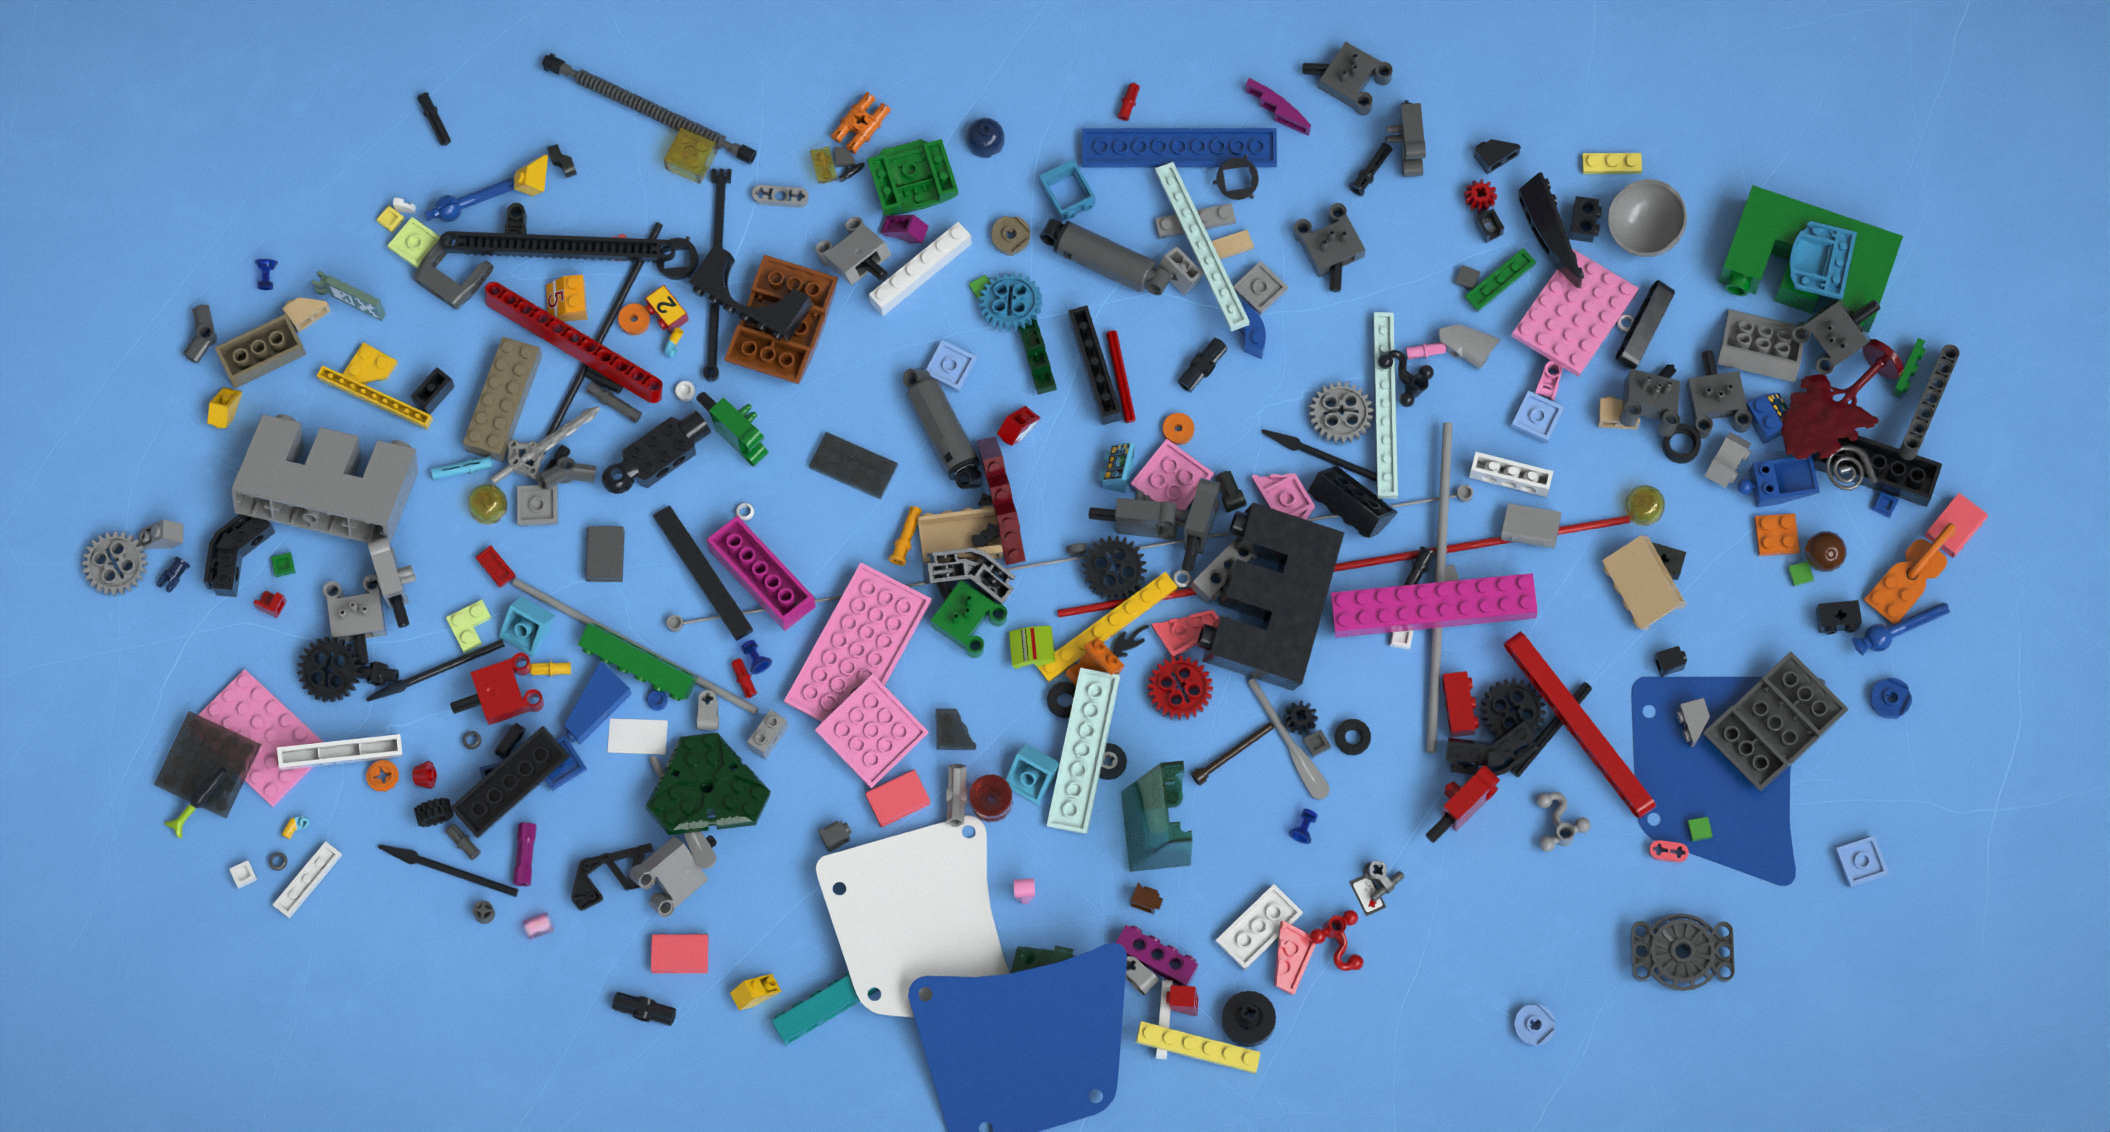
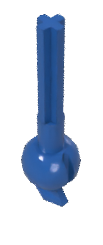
(450, 208)
(1879, 637)

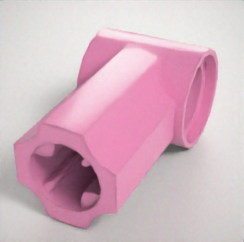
(1024, 890)

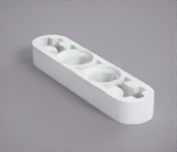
(1164, 1017)

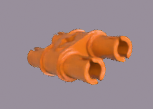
(858, 114)

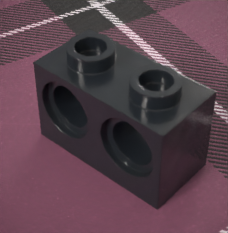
(1582, 218)

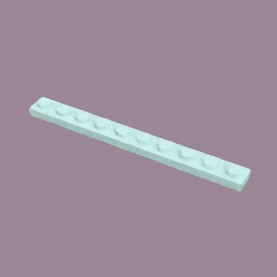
(1202, 246)
(1385, 408)

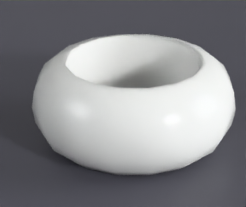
(1628, 317)
(743, 505)
(1182, 585)

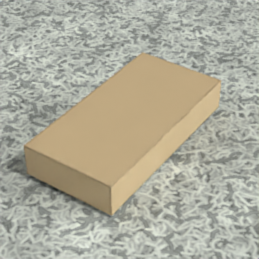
(1233, 244)

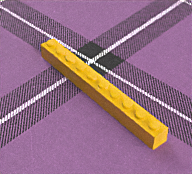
(374, 397)

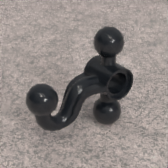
(1421, 380)

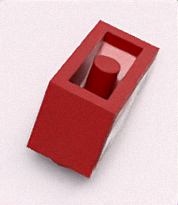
(1017, 425)

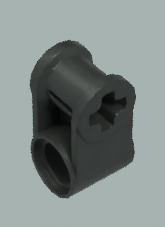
(516, 225)

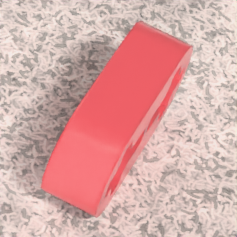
(1667, 856)

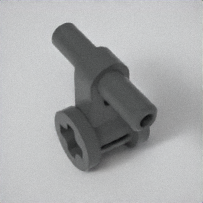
(1386, 885)

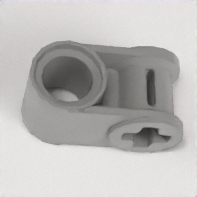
(707, 714)
(1140, 976)

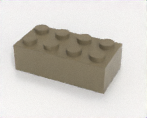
(260, 351)

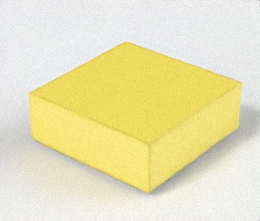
(390, 219)

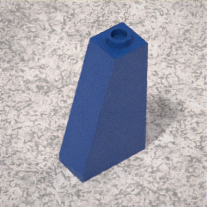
(598, 701)

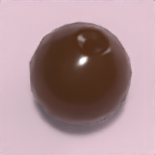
(1825, 551)

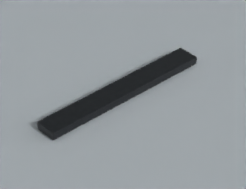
(703, 573)

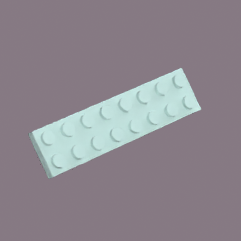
(1083, 751)

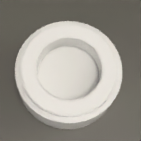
(685, 391)

